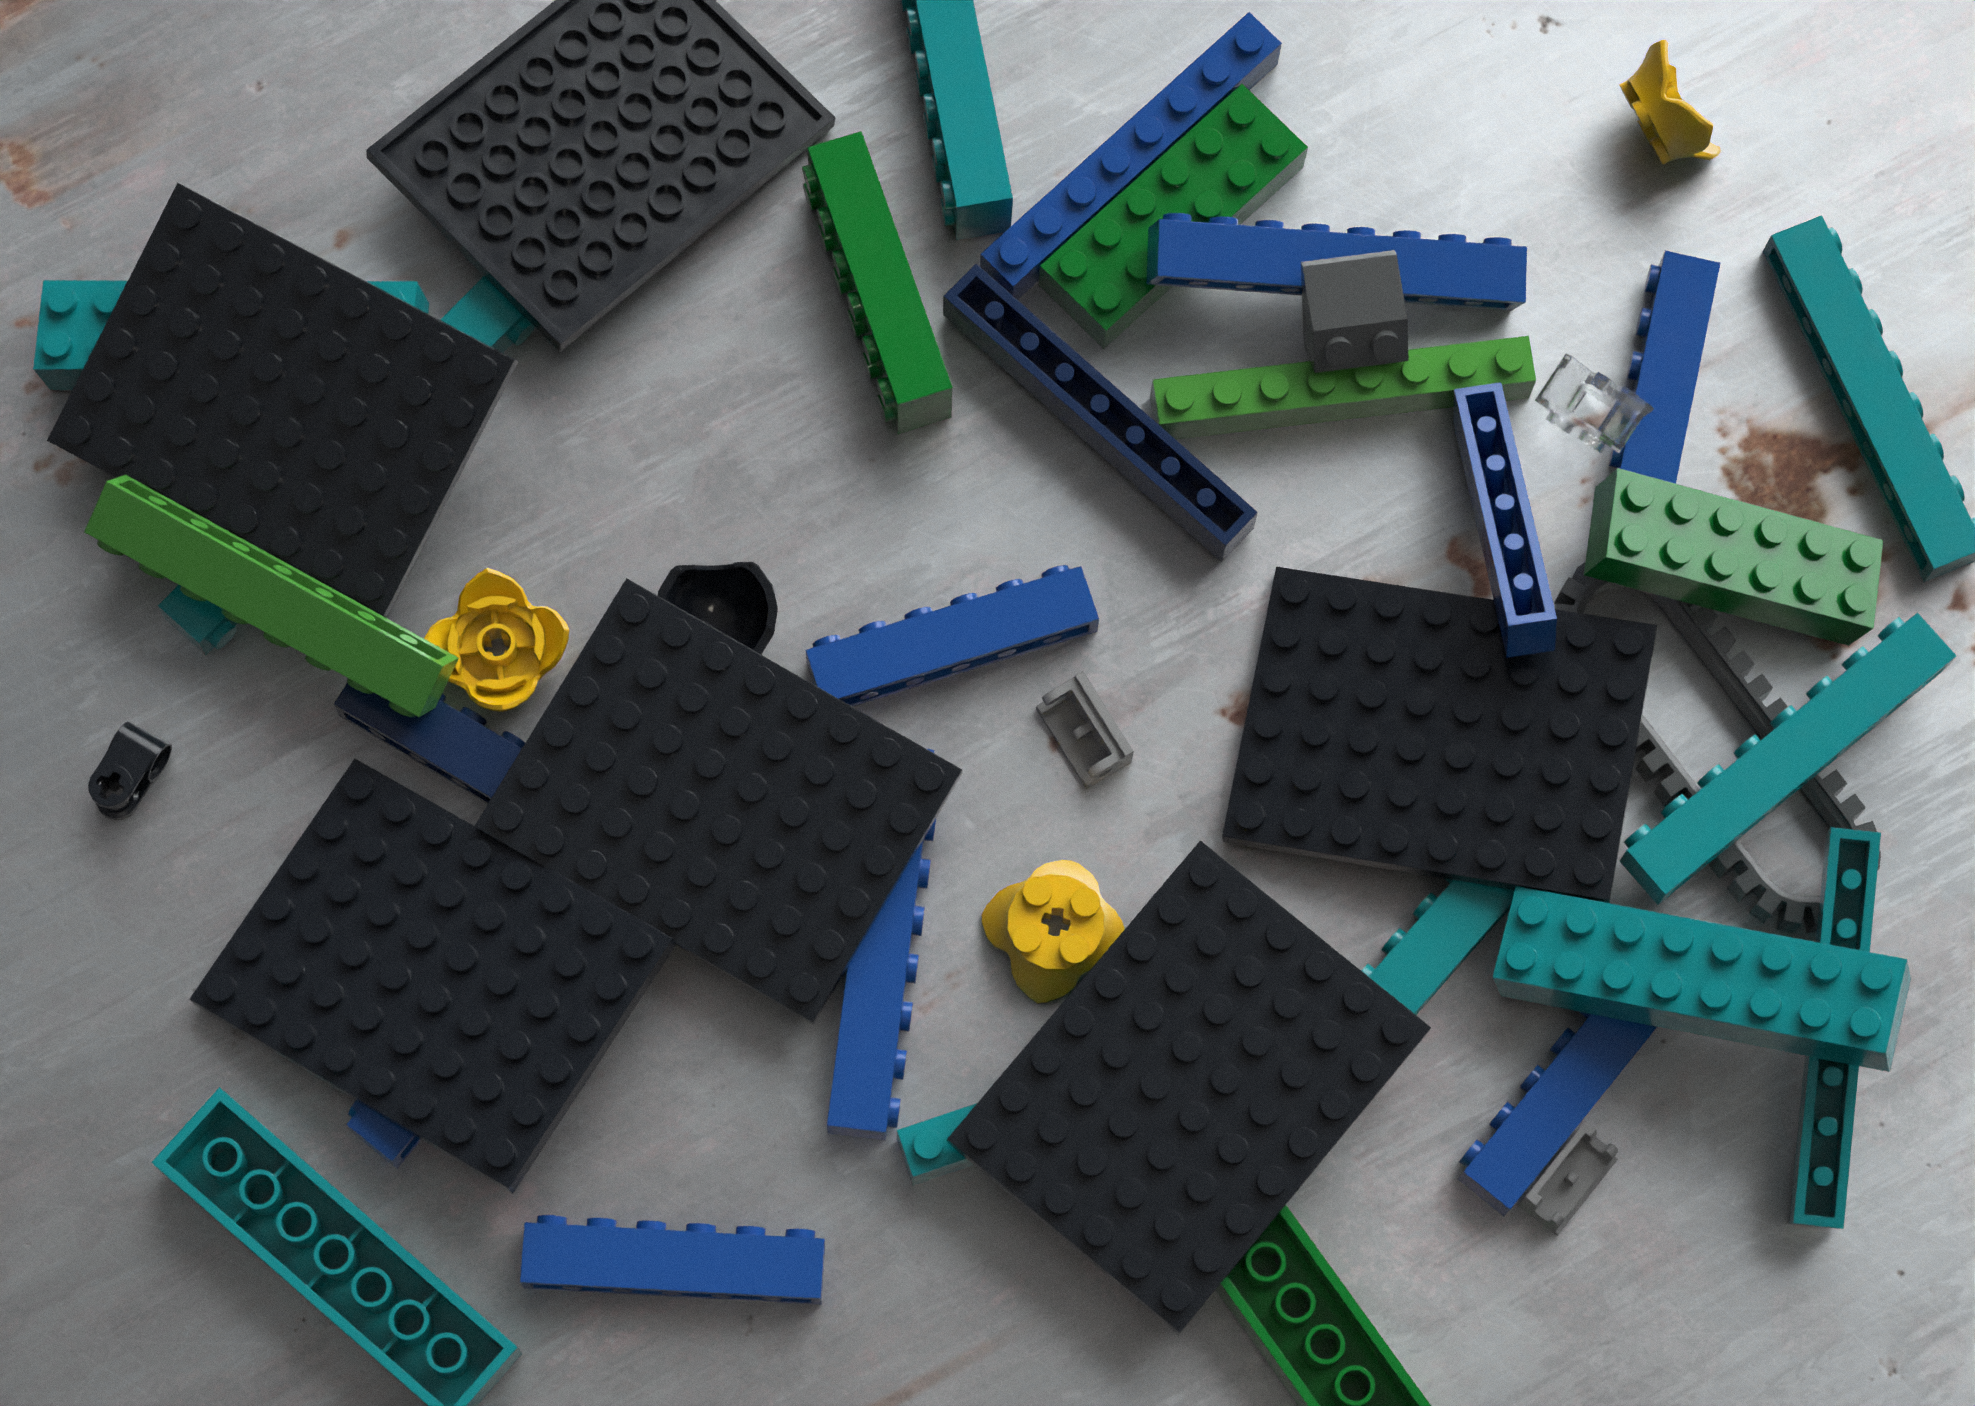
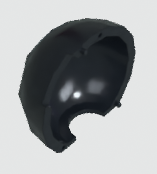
(728, 598)

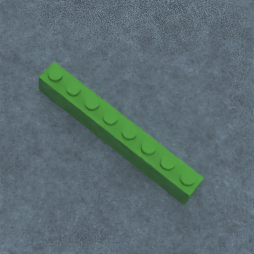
(1297, 396)
(271, 596)

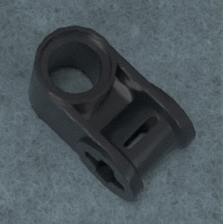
(130, 763)

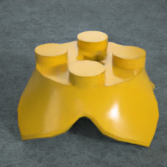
(1663, 116)
(493, 609)
(1043, 963)

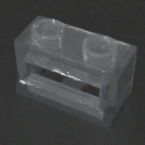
(1567, 389)

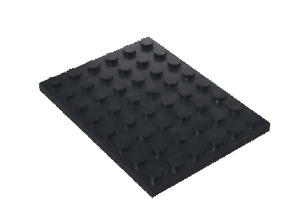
(598, 149)
(283, 399)
(1417, 747)
(720, 800)
(433, 974)
(1188, 1086)

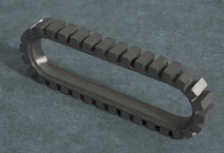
(1748, 697)

